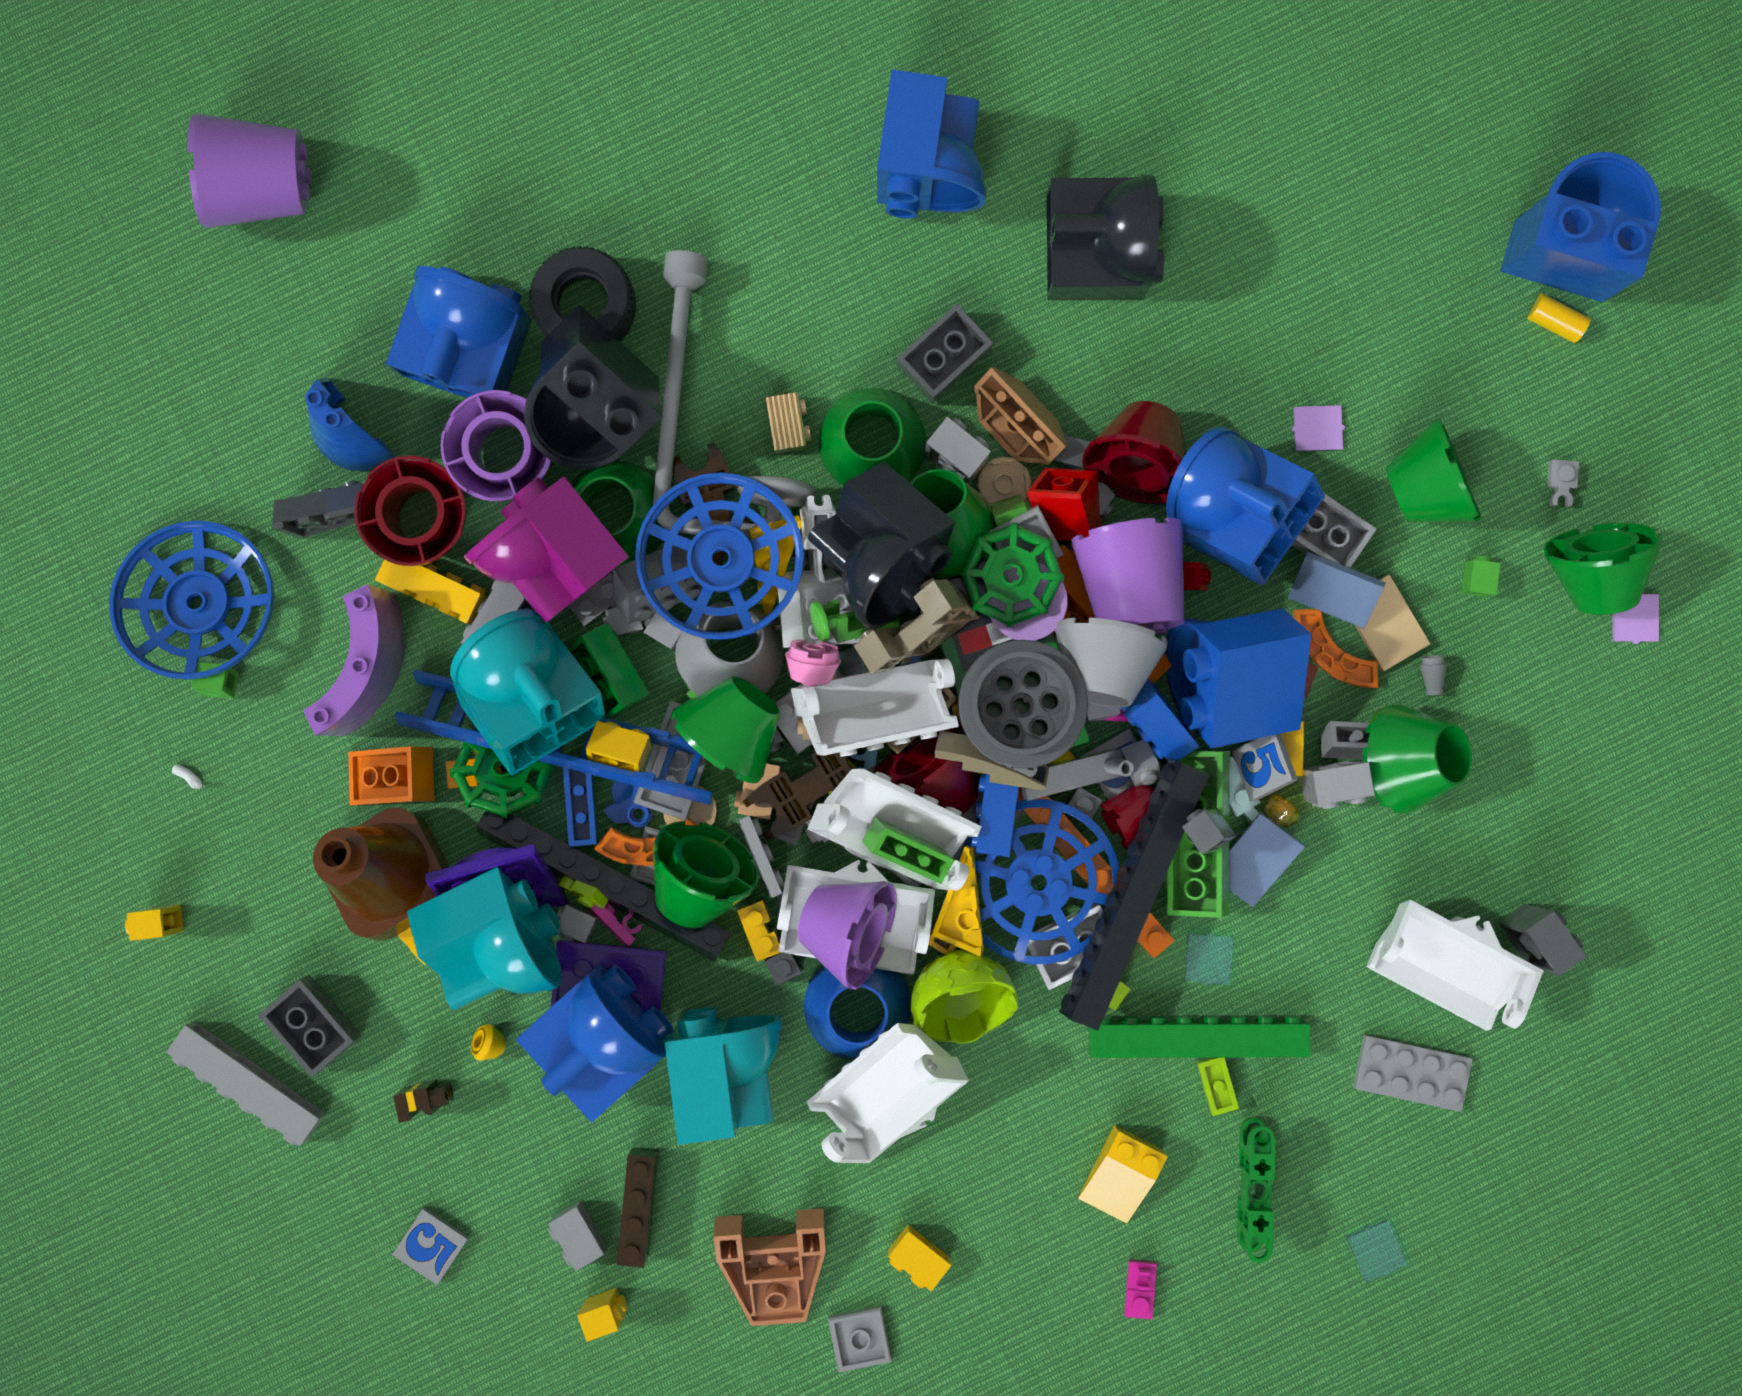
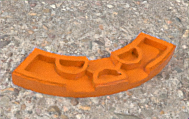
(1333, 659)
(628, 848)

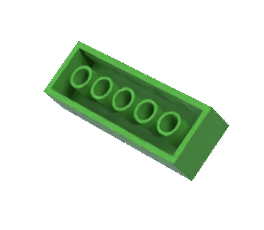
(1197, 881)

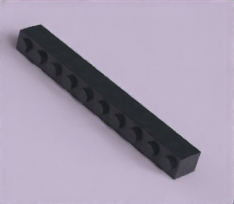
(620, 890)
(1133, 894)

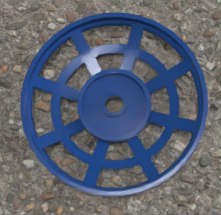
(715, 539)
(182, 591)
(1057, 887)

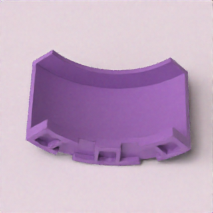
(370, 666)

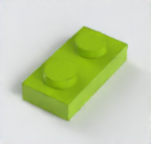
(1217, 1085)

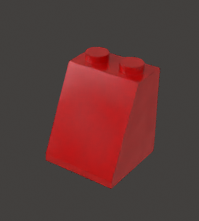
(1067, 501)

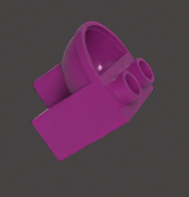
(548, 547)

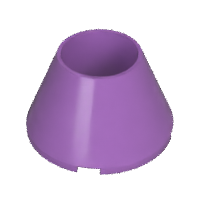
(463, 441)
(846, 927)

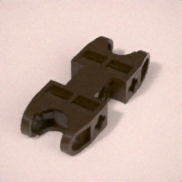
(709, 492)
(800, 792)

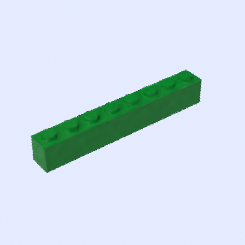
(1200, 1038)

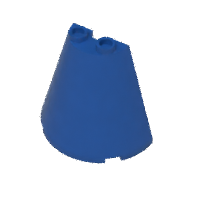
(337, 434)

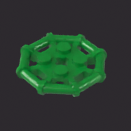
(1019, 589)
(497, 784)

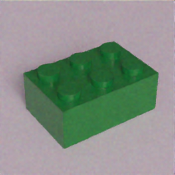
(610, 670)

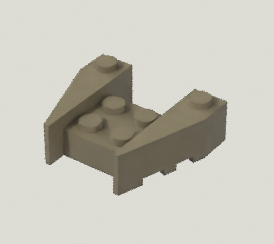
(942, 613)

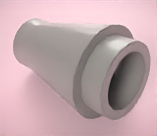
(1433, 673)

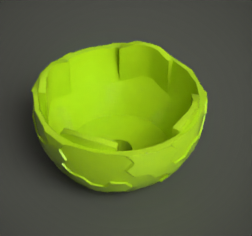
(962, 997)

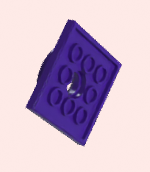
(515, 863)
(642, 965)

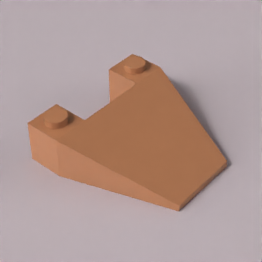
(773, 1273)

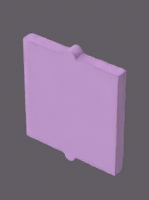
(1318, 428)
(1638, 623)

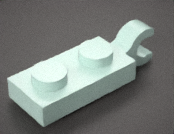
(1239, 799)

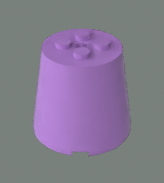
(246, 171)
(1134, 572)

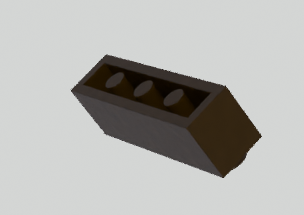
(637, 1207)

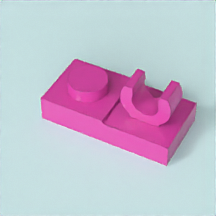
(621, 932)
(1140, 1289)

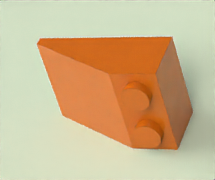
(391, 776)

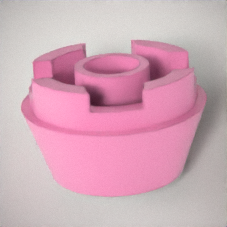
(812, 662)

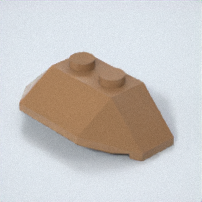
(1018, 418)

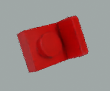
(1196, 576)

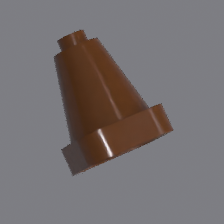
(379, 871)

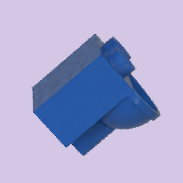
(928, 149)
(1588, 229)
(459, 333)
(1241, 502)
(1239, 675)
(596, 1041)

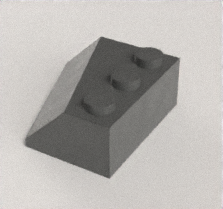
(316, 511)

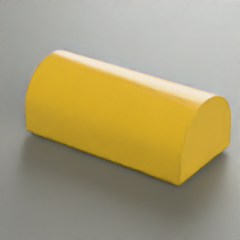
(1559, 318)

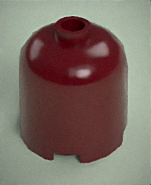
(1125, 811)

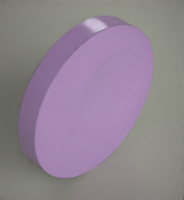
(1039, 626)

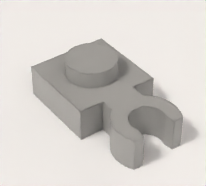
(1562, 477)

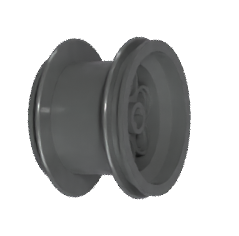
(1014, 661)

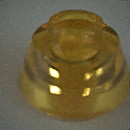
(1282, 811)

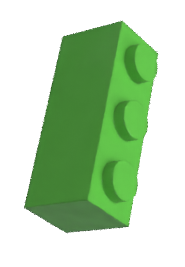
(907, 850)

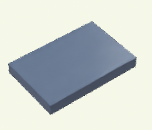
(1336, 590)
(1260, 858)

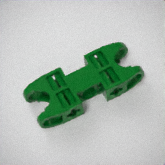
(1254, 1211)

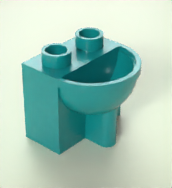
(523, 688)
(488, 939)
(720, 1073)

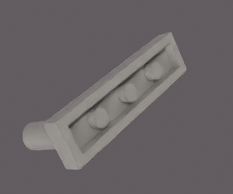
(1082, 772)

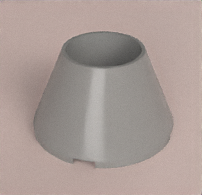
(1110, 657)
(704, 670)

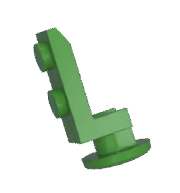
(842, 626)

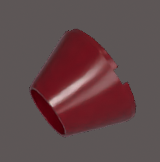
(1138, 452)
(381, 502)
(931, 775)

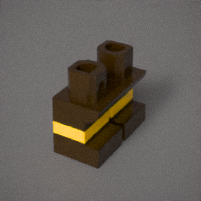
(422, 1096)

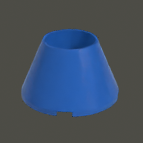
(823, 989)

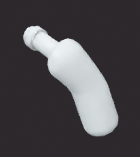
(183, 772)

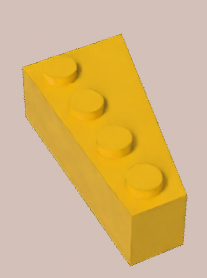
(434, 589)

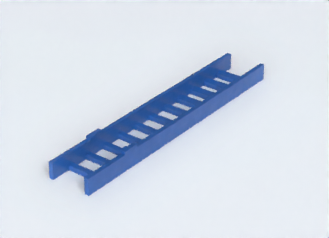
(582, 764)

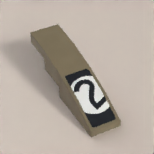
(960, 748)

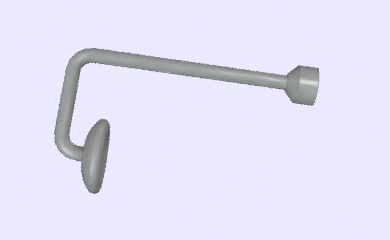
(685, 273)

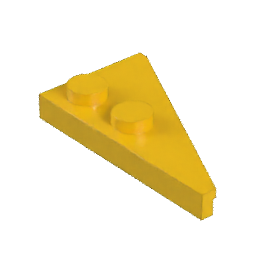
(763, 559)
(960, 913)

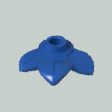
(624, 807)

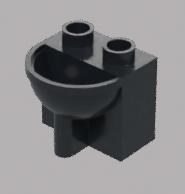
(1103, 238)
(589, 395)
(884, 544)

